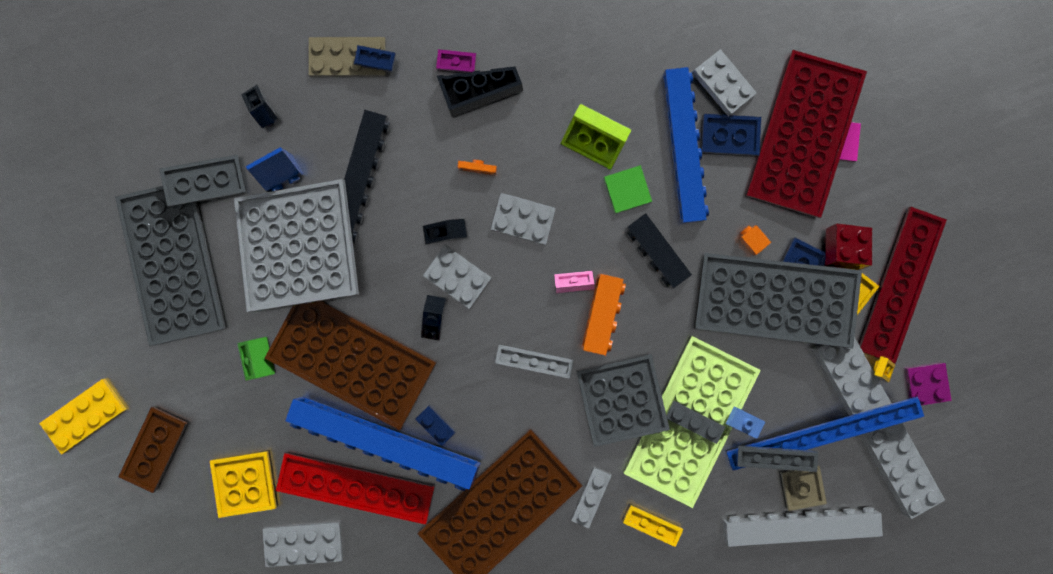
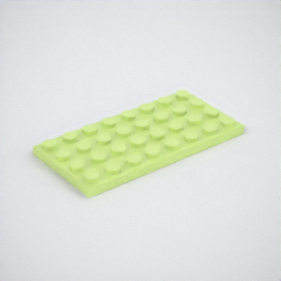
(679, 459)

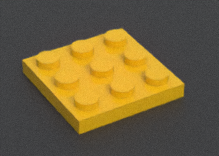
(243, 484)

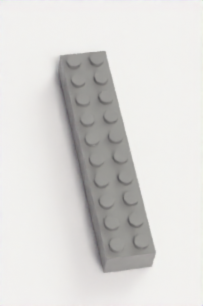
(890, 446)

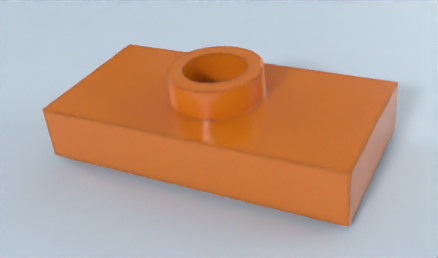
(477, 166)

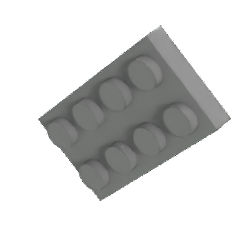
(302, 544)

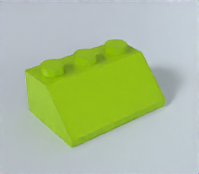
(595, 136)

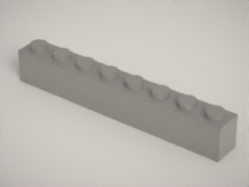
(802, 528)

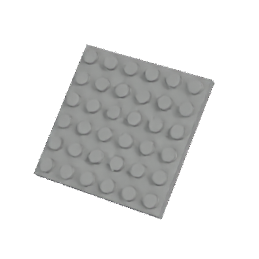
(296, 246)

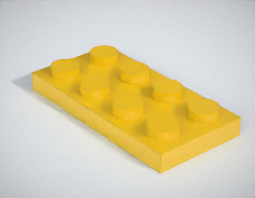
(82, 416)

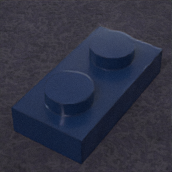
(435, 425)

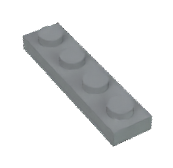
(534, 361)

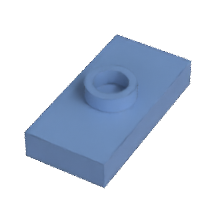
(745, 422)

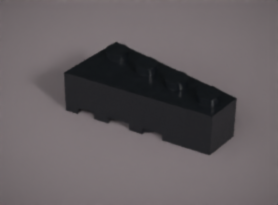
(478, 88)

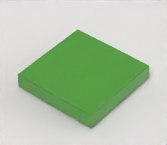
(627, 189)

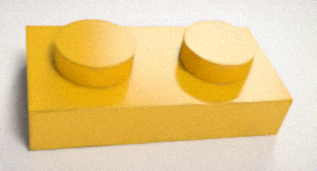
(884, 369)

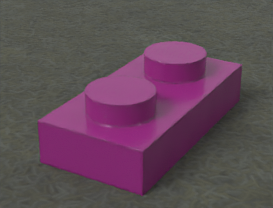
(456, 61)

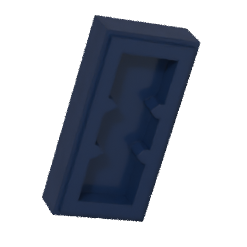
(374, 58)

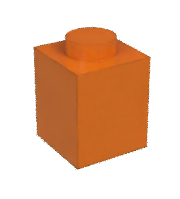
(754, 239)

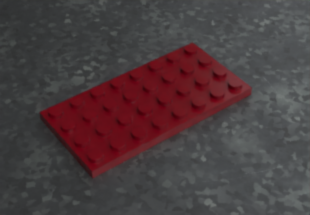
(806, 133)

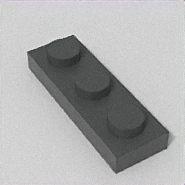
(694, 422)

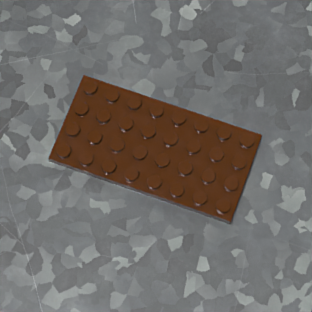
(351, 361)
(500, 507)

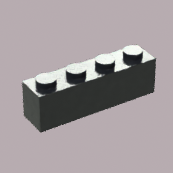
(658, 251)

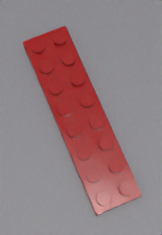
(355, 488)

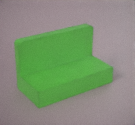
(253, 358)

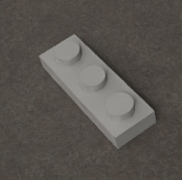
(591, 497)

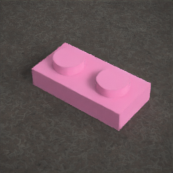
(574, 281)

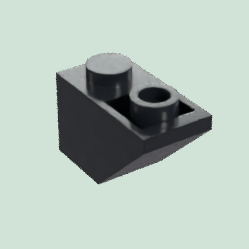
(433, 317)

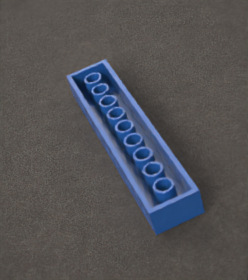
(383, 442)

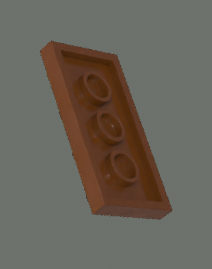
(152, 449)

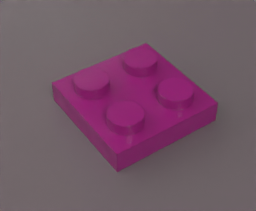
(929, 383)

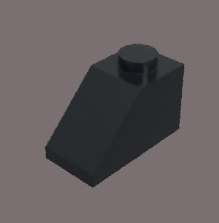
(259, 106)
(445, 231)

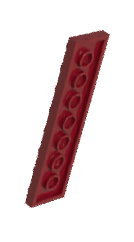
(902, 284)

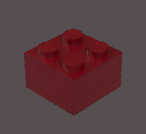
(848, 246)

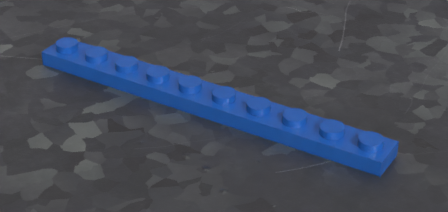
(840, 428)

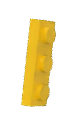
(652, 525)

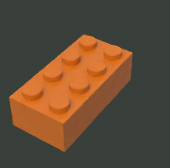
(602, 314)

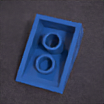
(275, 170)

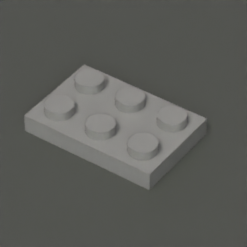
(724, 82)
(523, 218)
(457, 276)

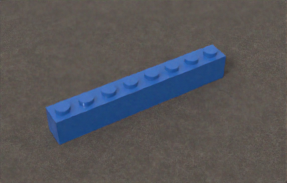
(684, 145)

